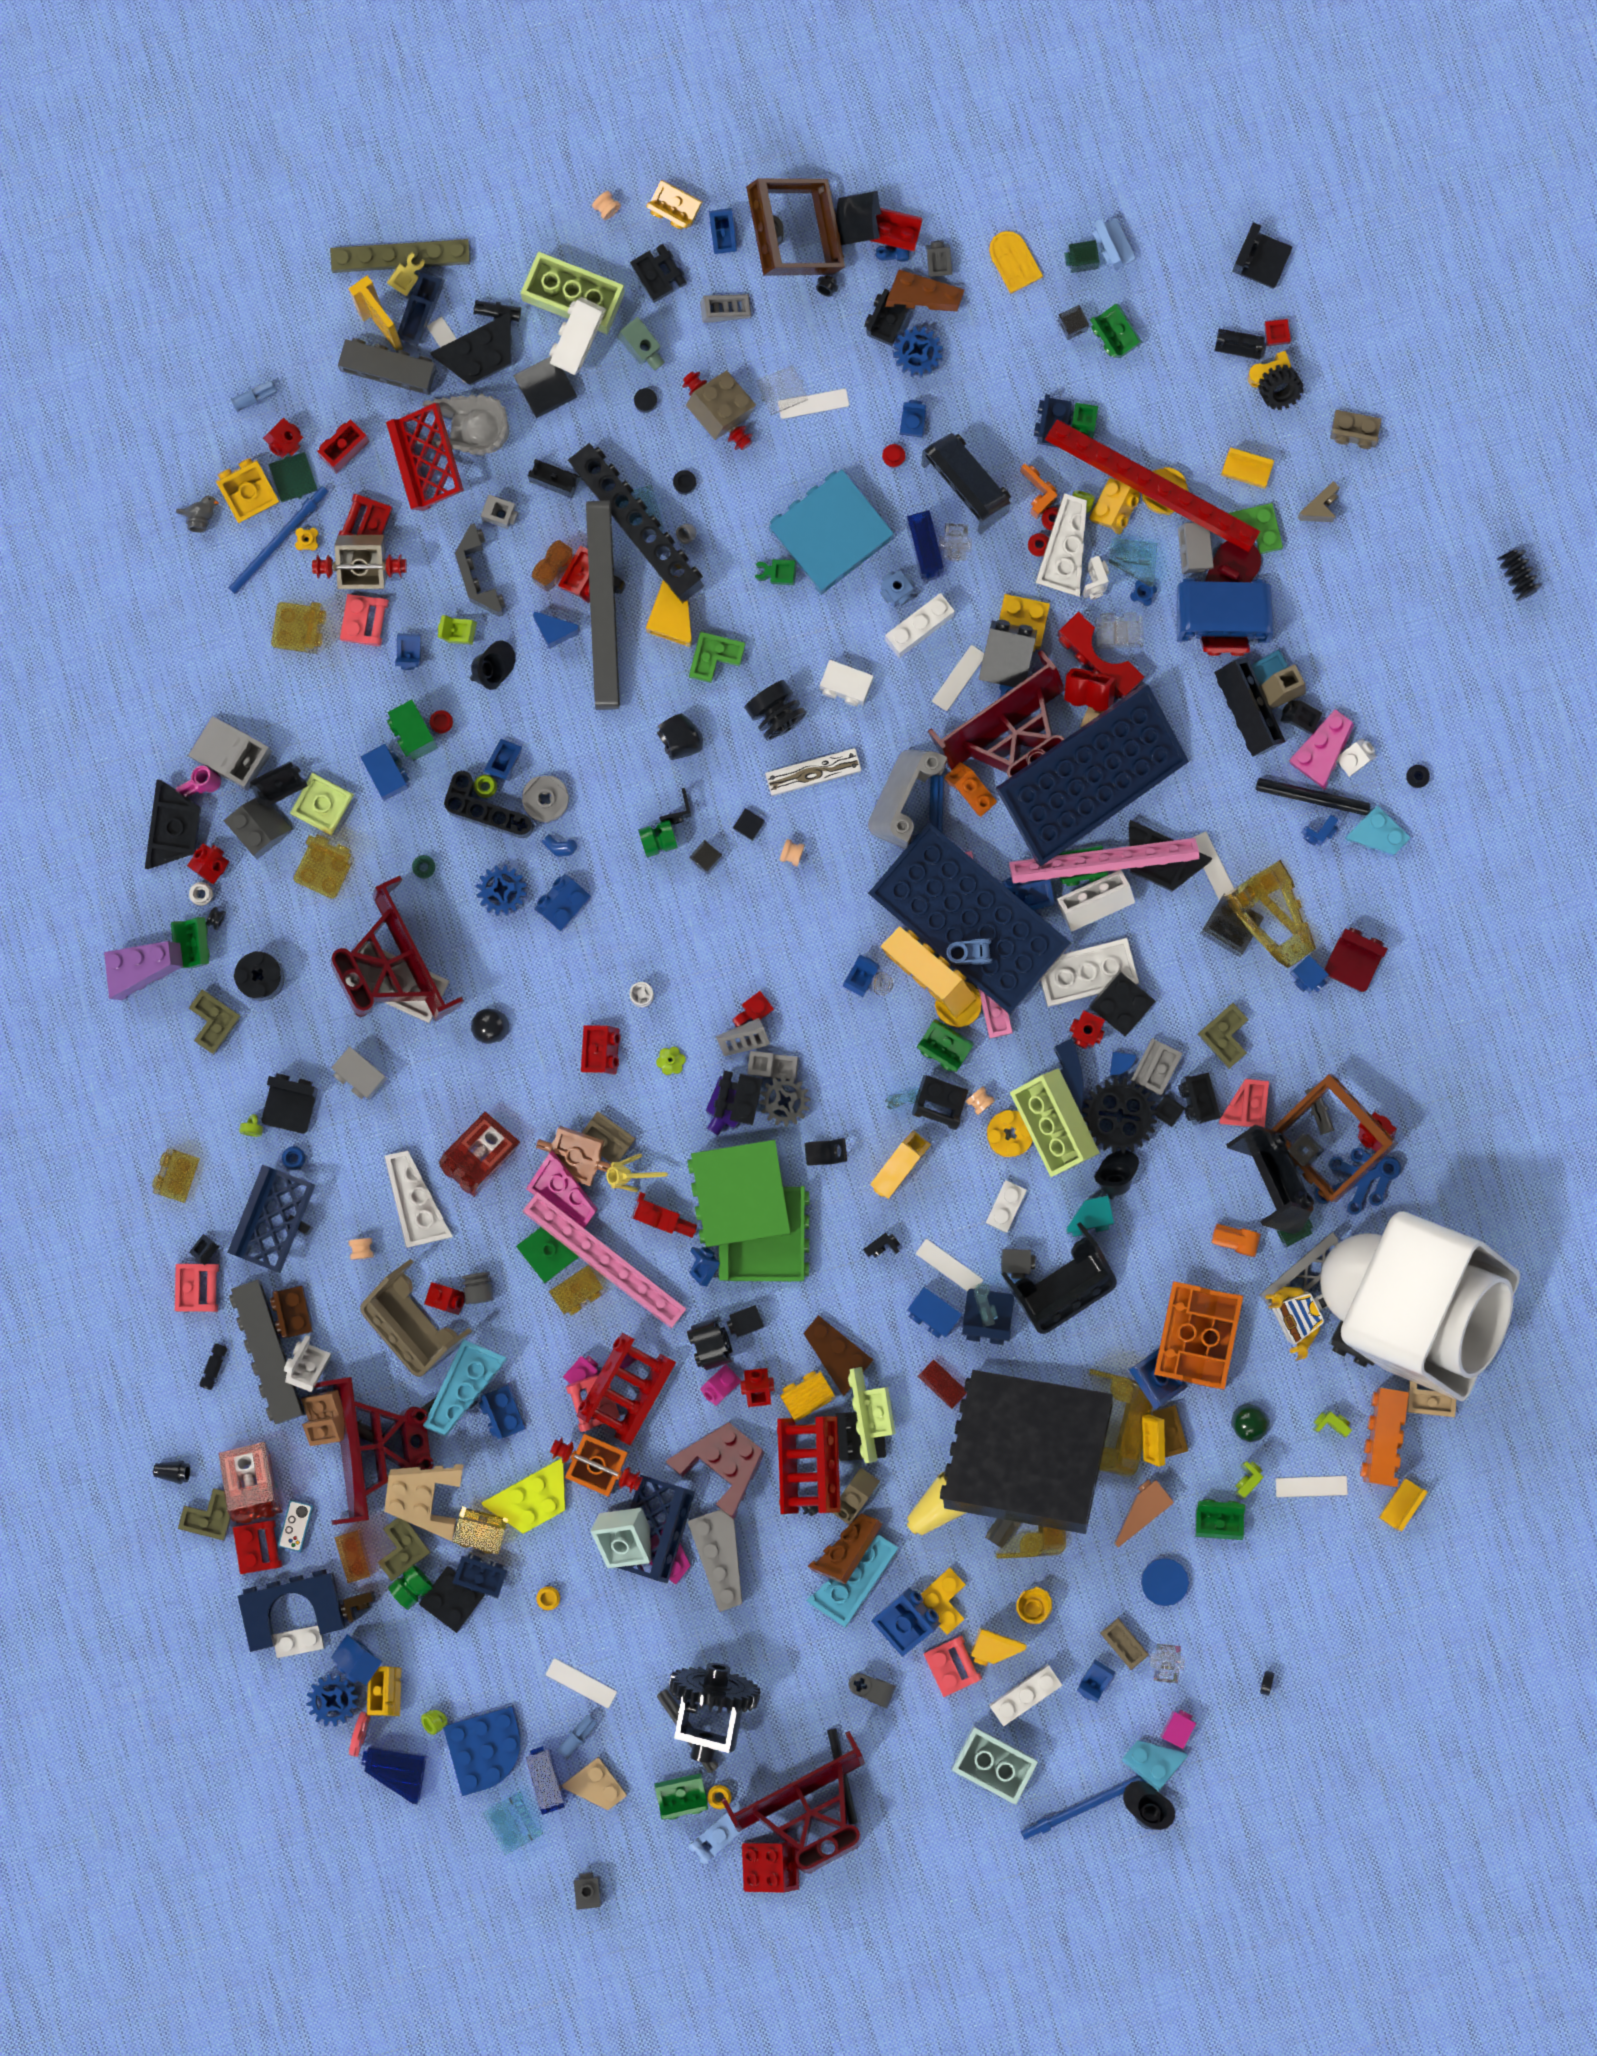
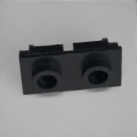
(1239, 344)

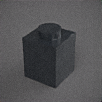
(745, 1321)

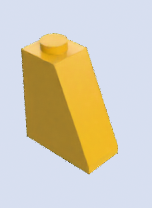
(670, 617)
(900, 1164)

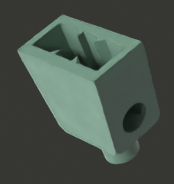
(637, 334)

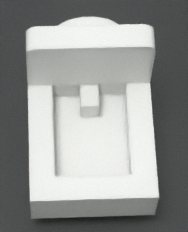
(1356, 756)

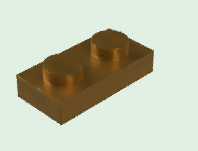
(1174, 1436)

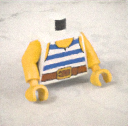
(1298, 1316)

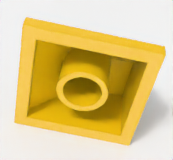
(994, 1647)

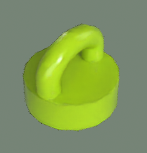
(1086, 496)
(251, 1127)
(432, 1721)

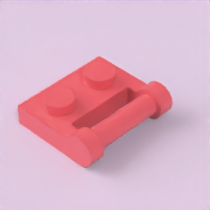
(356, 620)
(188, 1287)
(605, 1405)
(945, 1669)

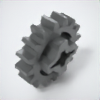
(777, 1086)

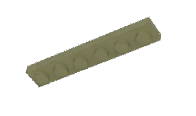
(390, 255)

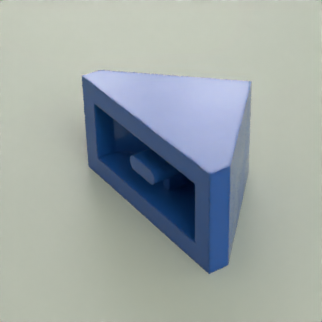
(722, 231)
(555, 630)

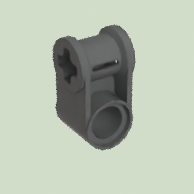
(876, 1690)

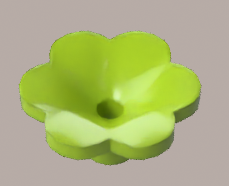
(670, 1067)

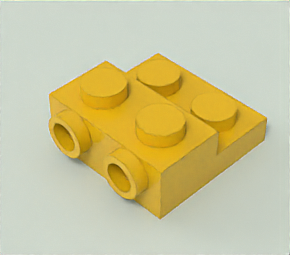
(246, 489)
(1026, 612)

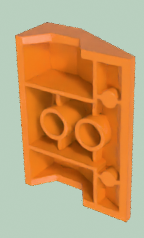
(1198, 1335)

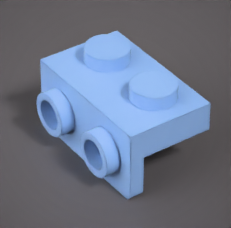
(1116, 245)

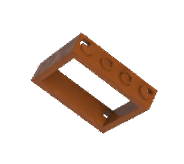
(1310, 1173)

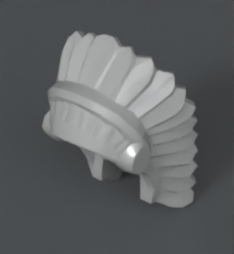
(477, 423)

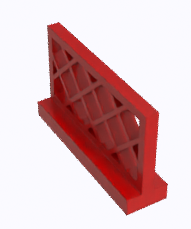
(410, 467)

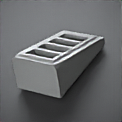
(716, 316)
(748, 1029)

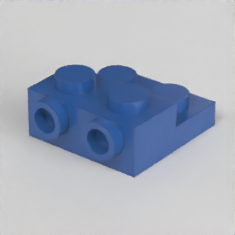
(906, 1621)

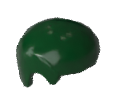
(1250, 1423)

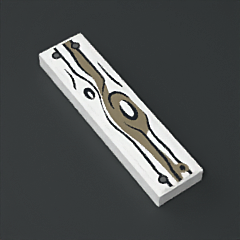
(813, 772)

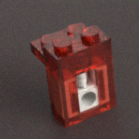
(466, 1166)
(253, 1500)

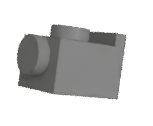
(493, 506)

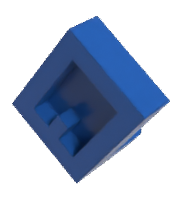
(913, 418)

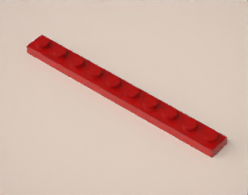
(1152, 485)

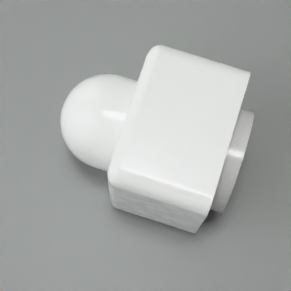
(1421, 1301)

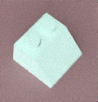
(623, 1537)

